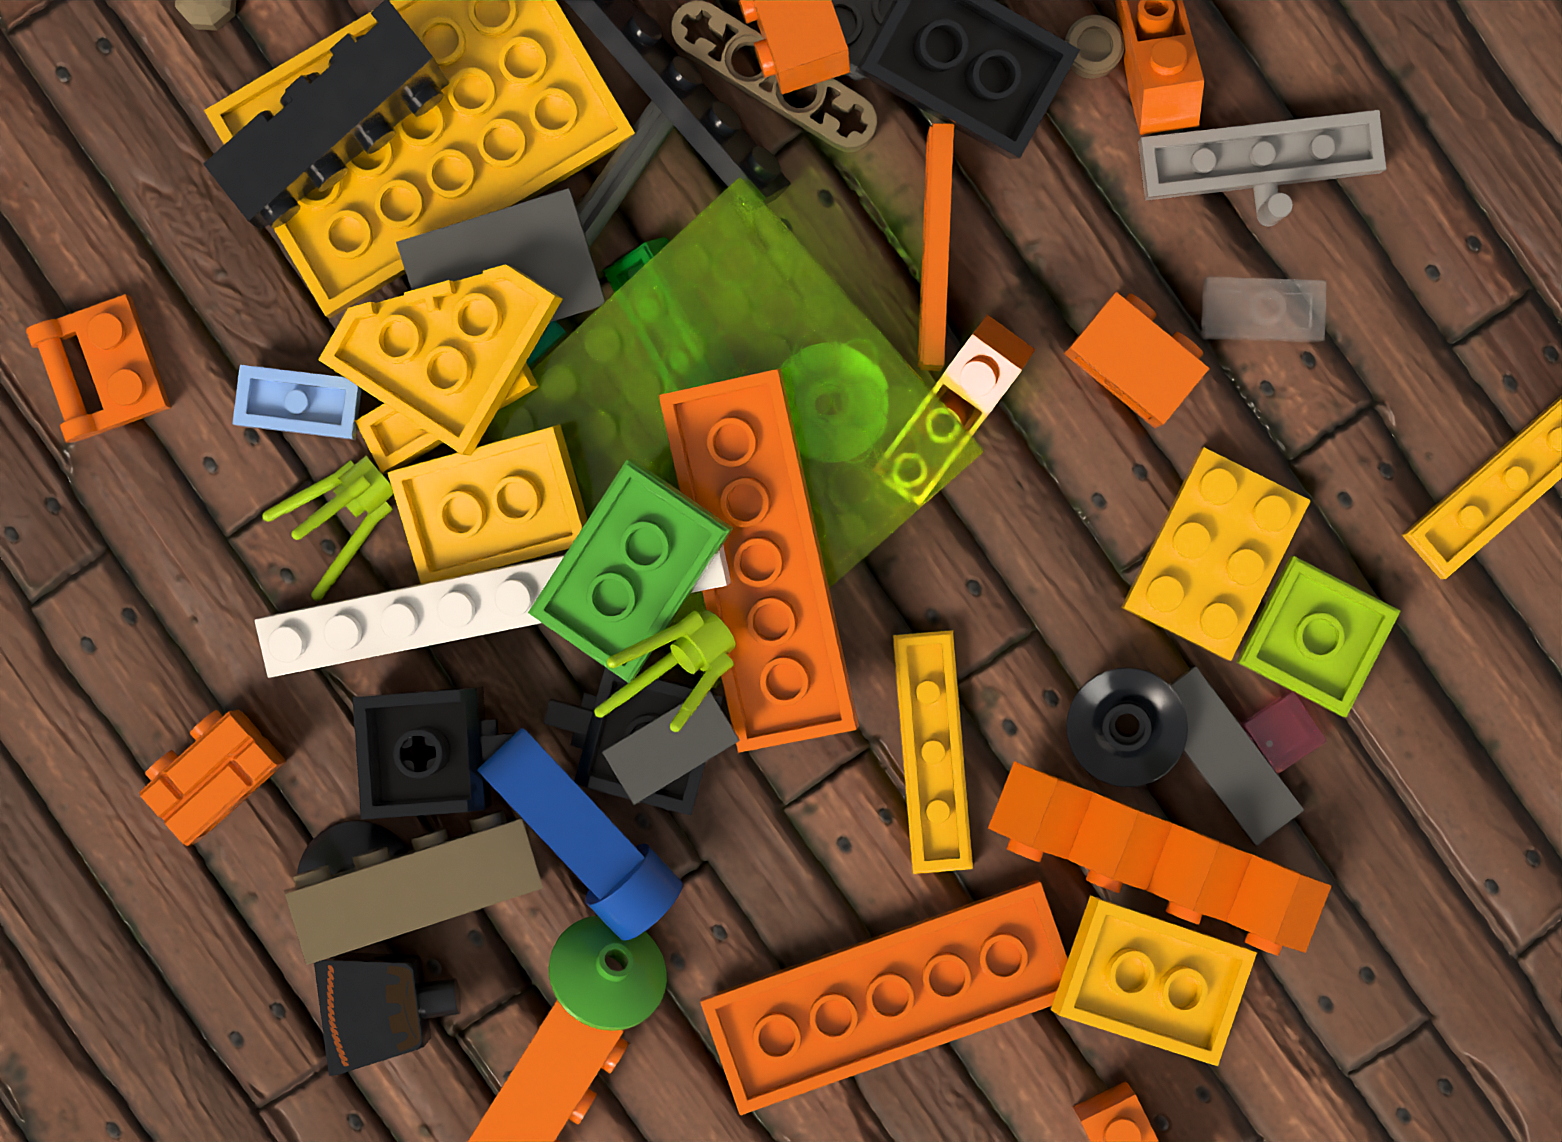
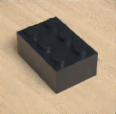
(970, 67)

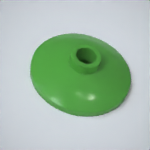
(596, 992)

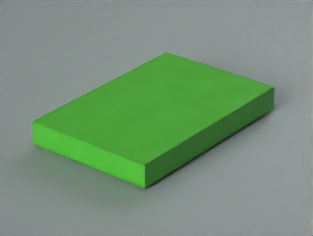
(630, 567)

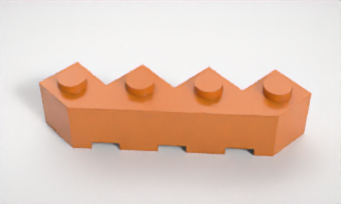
(1160, 857)

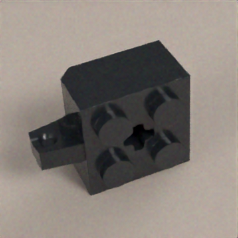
(598, 734)
(396, 782)

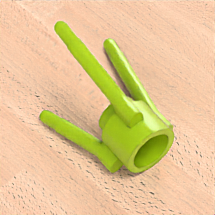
(360, 490)
(699, 644)

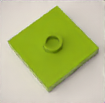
(1318, 636)

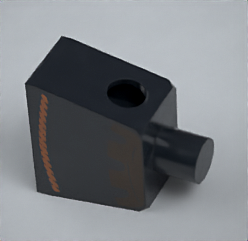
(378, 1007)

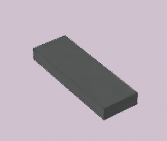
(1232, 762)

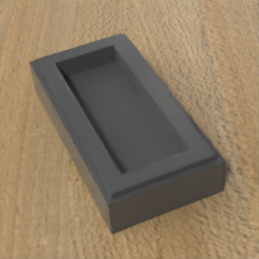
(659, 756)

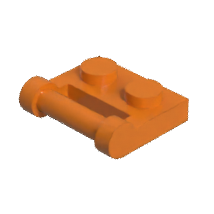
(117, 362)

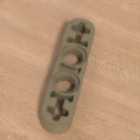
(767, 89)

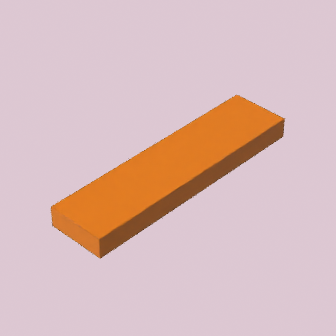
(935, 247)

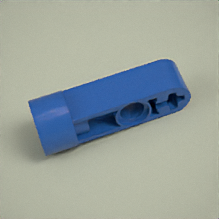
(625, 882)

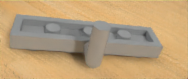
(1262, 158)

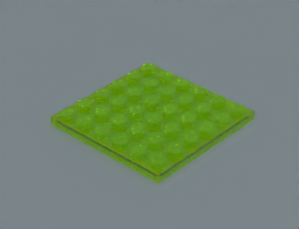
(733, 303)

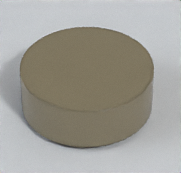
(1099, 45)

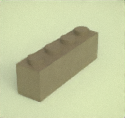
(412, 888)

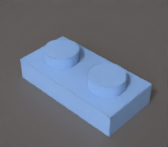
(296, 402)

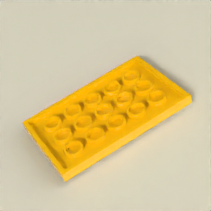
(510, 125)

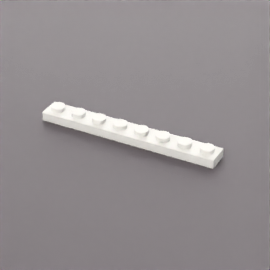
(417, 616)

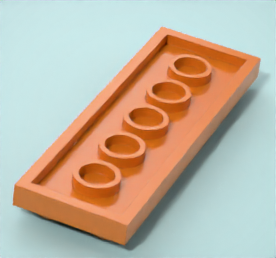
(744, 465)
(887, 997)

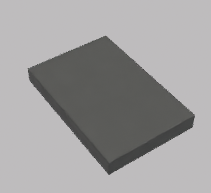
(535, 237)

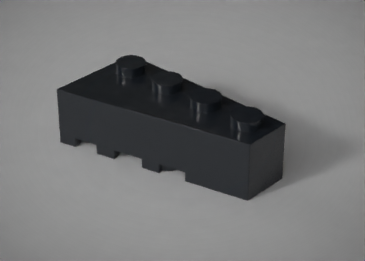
(329, 120)

